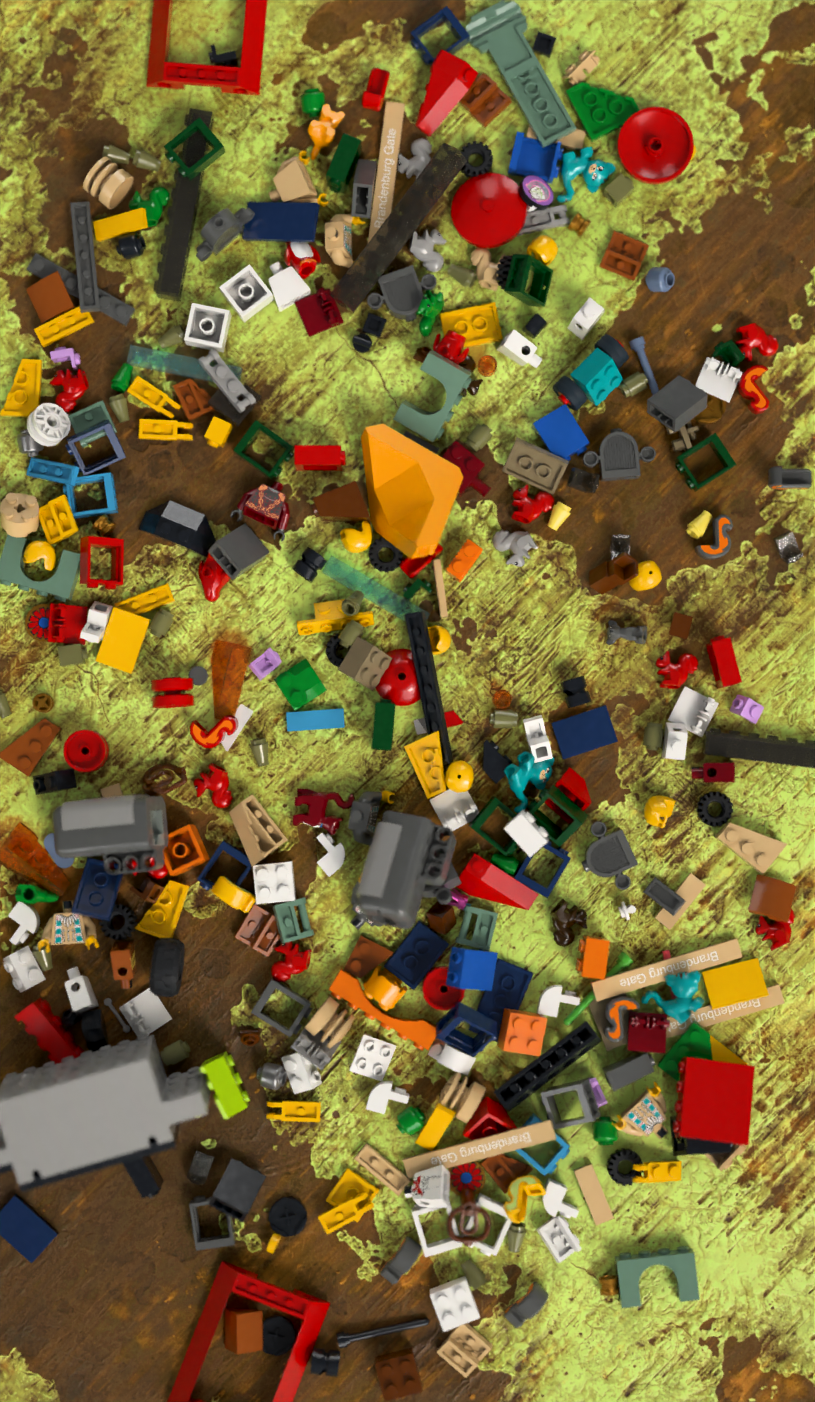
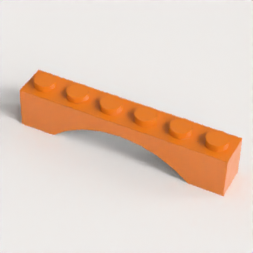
(417, 1030)

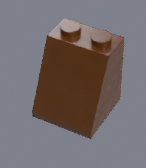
(341, 505)

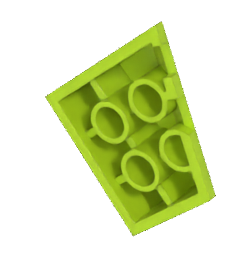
(226, 1084)

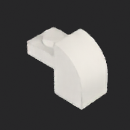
(97, 622)
(537, 738)
(334, 858)
(28, 919)
(551, 998)
(451, 1057)
(381, 1093)
(553, 1200)

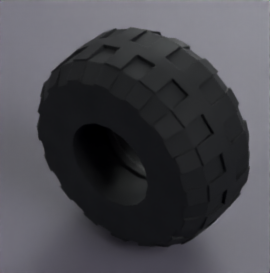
(167, 967)

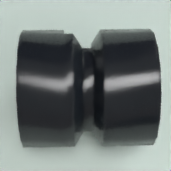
(309, 564)
(575, 692)
(325, 1362)

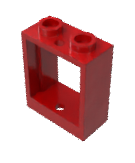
(319, 457)
(117, 561)
(723, 662)

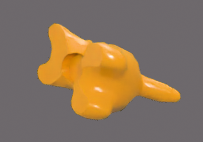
(323, 131)

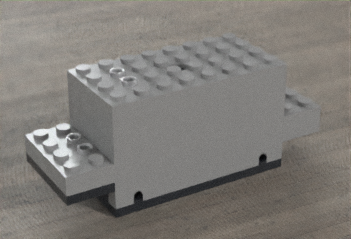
(94, 1112)

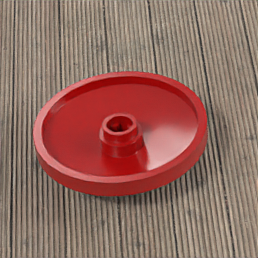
(655, 145)
(488, 210)

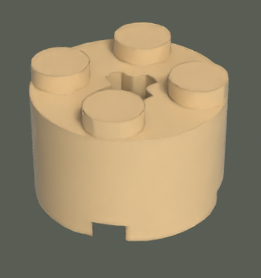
(19, 514)

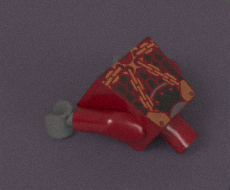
(265, 506)

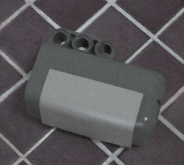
(116, 828)
(400, 866)

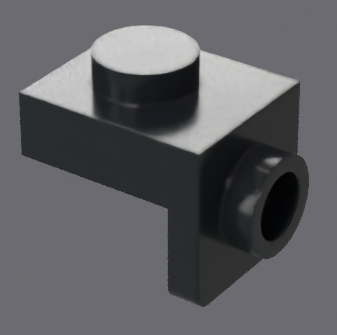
(226, 59)

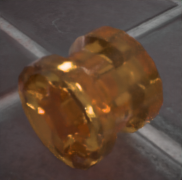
(486, 369)
(502, 701)

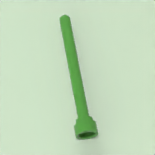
(622, 962)

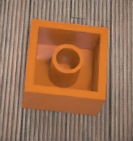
(184, 850)
(593, 957)
(522, 1032)

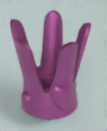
(461, 900)

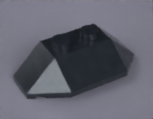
(179, 526)

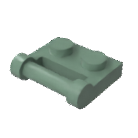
(88, 418)
(288, 923)
(483, 928)

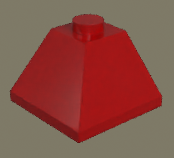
(575, 789)
(488, 1120)

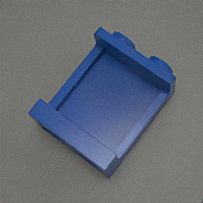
(532, 159)
(561, 433)
(471, 969)

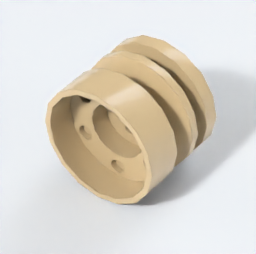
(108, 183)
(330, 1022)
(461, 1097)

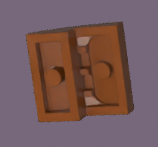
(485, 100)
(624, 255)
(50, 297)
(772, 898)
(259, 930)

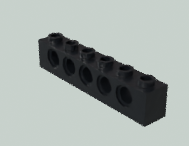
(547, 1066)

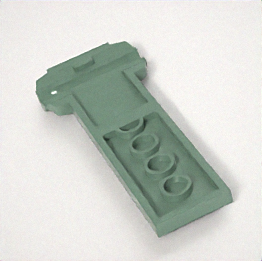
(501, 34)

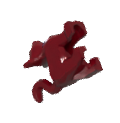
(317, 807)

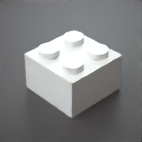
(246, 293)
(207, 327)
(274, 882)
(454, 1303)

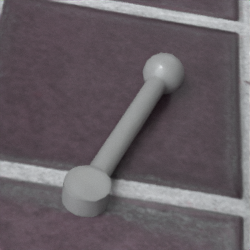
(108, 1002)

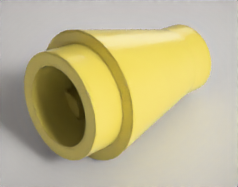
(559, 515)
(699, 525)

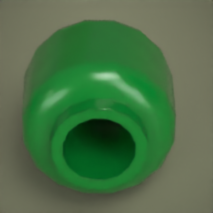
(312, 102)
(411, 1120)
(604, 1131)

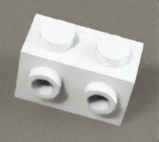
(527, 833)

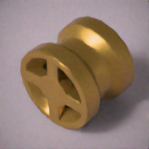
(579, 224)
(104, 526)
(40, 705)
(608, 1285)

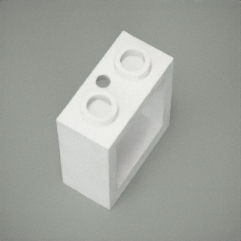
(494, 1206)
(438, 1246)

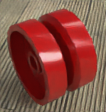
(172, 689)
(81, 761)
(439, 999)

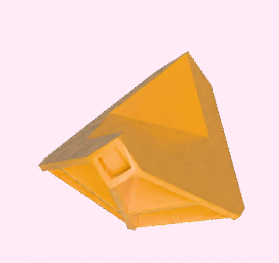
(407, 490)

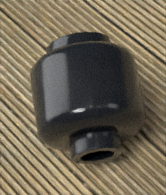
(131, 245)

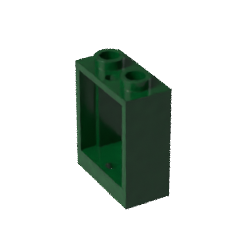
(217, 149)
(343, 163)
(518, 277)
(247, 440)
(720, 451)
(383, 725)
(483, 815)
(554, 832)

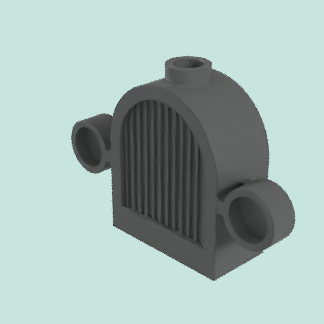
(222, 231)
(401, 293)
(619, 457)
(609, 855)
(443, 892)

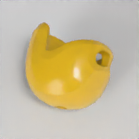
(543, 248)
(357, 541)
(40, 549)
(645, 580)
(439, 639)
(467, 776)
(657, 807)

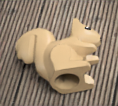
(485, 268)

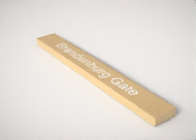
(387, 165)
(656, 972)
(706, 1016)
(481, 1147)

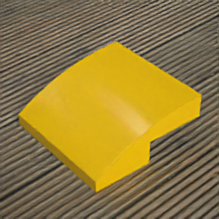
(57, 520)

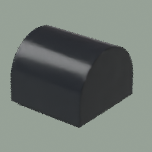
(534, 326)

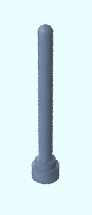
(638, 346)

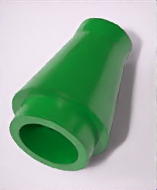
(121, 380)
(505, 863)

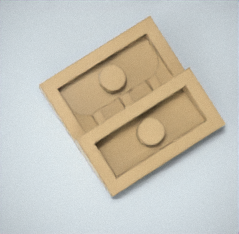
(464, 1349)

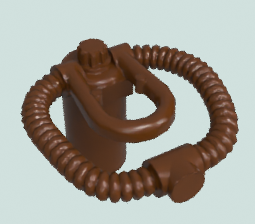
(152, 788)
(468, 1208)

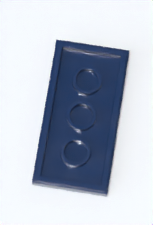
(282, 222)
(507, 992)

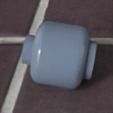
(659, 279)

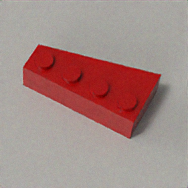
(49, 1031)

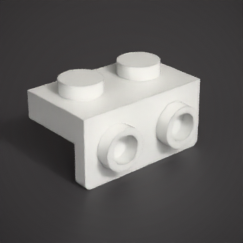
(23, 969)
(301, 1073)
(559, 1238)

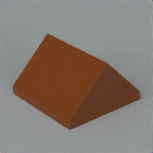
(243, 1330)

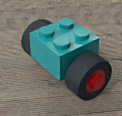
(594, 376)

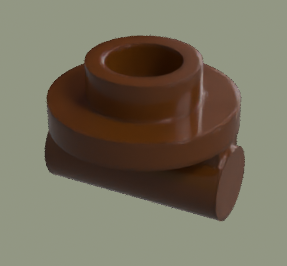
(421, 354)
(250, 1036)

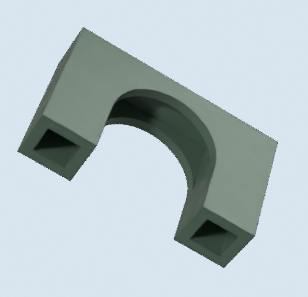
(454, 381)
(60, 585)
(680, 1261)

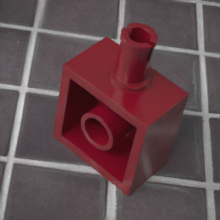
(470, 468)

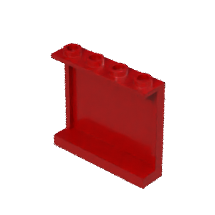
(714, 1101)

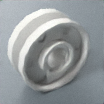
(48, 424)

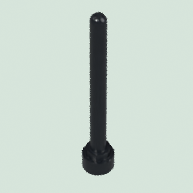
(345, 1338)

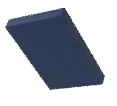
(584, 732)
(97, 891)
(416, 955)
(25, 1229)

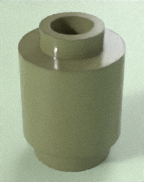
(633, 384)
(478, 437)
(161, 623)
(350, 633)
(503, 718)
(653, 736)
(175, 1052)

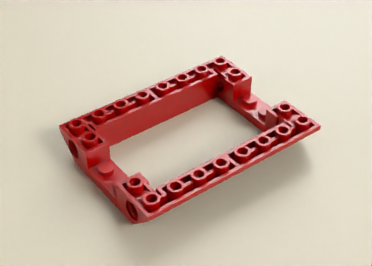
(230, 79)
(245, 1283)

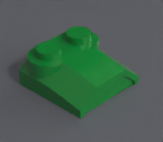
(300, 684)

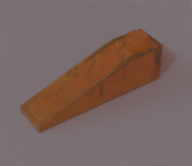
(228, 676)
(26, 857)

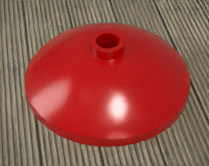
(391, 687)

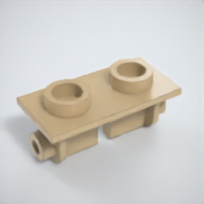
(587, 62)

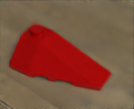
(447, 85)
(490, 883)

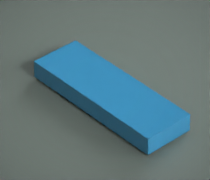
(52, 471)
(315, 720)

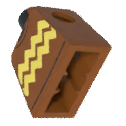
(123, 956)

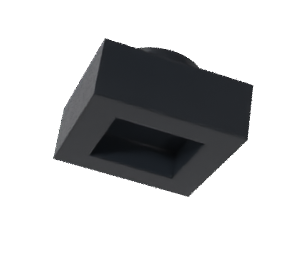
(544, 44)
(374, 325)

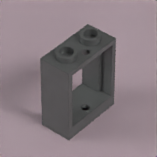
(264, 998)
(586, 1099)
(213, 1241)

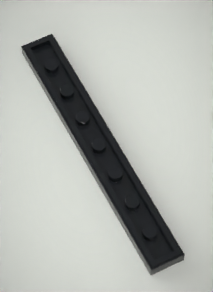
(428, 680)

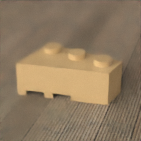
(256, 829)
(750, 846)

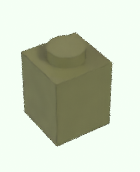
(618, 190)
(72, 655)

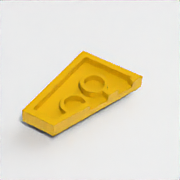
(25, 391)
(428, 763)
(165, 913)

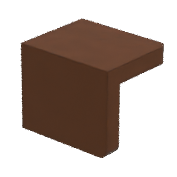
(623, 568)
(599, 579)
(680, 625)
(149, 890)
(441, 918)

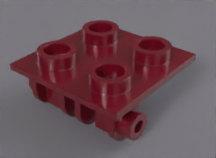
(319, 312)
(647, 1032)

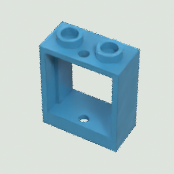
(108, 479)
(551, 1164)

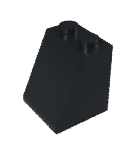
(693, 1146)

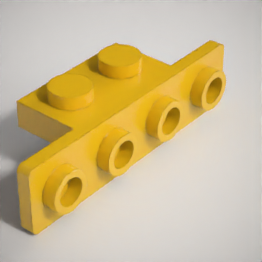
(331, 617)

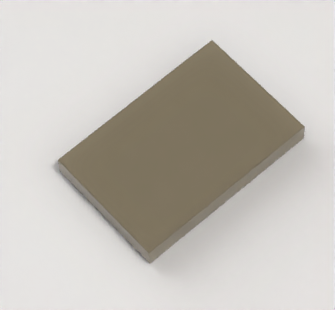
(535, 466)
(597, 1009)

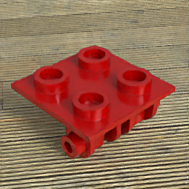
(66, 623)

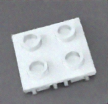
(718, 379)
(693, 711)
(454, 808)
(145, 1013)
(372, 1057)

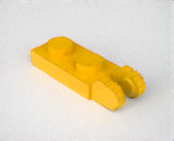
(151, 396)
(163, 430)
(296, 1110)
(658, 1171)
(344, 1213)

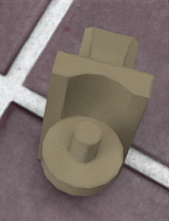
(683, 442)

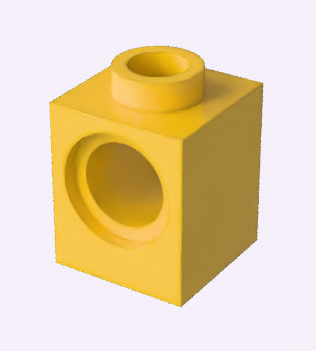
(218, 432)

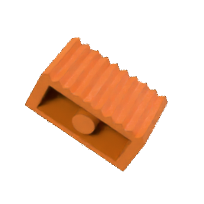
(463, 560)

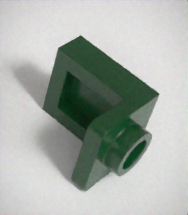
(729, 353)
(411, 589)

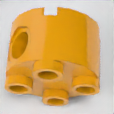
(384, 988)

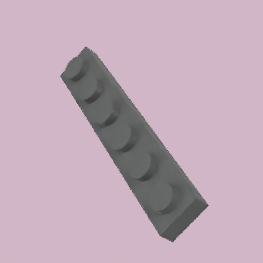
(85, 257)
(108, 304)

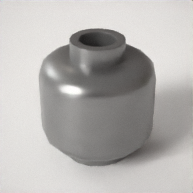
(27, 444)
(272, 1076)

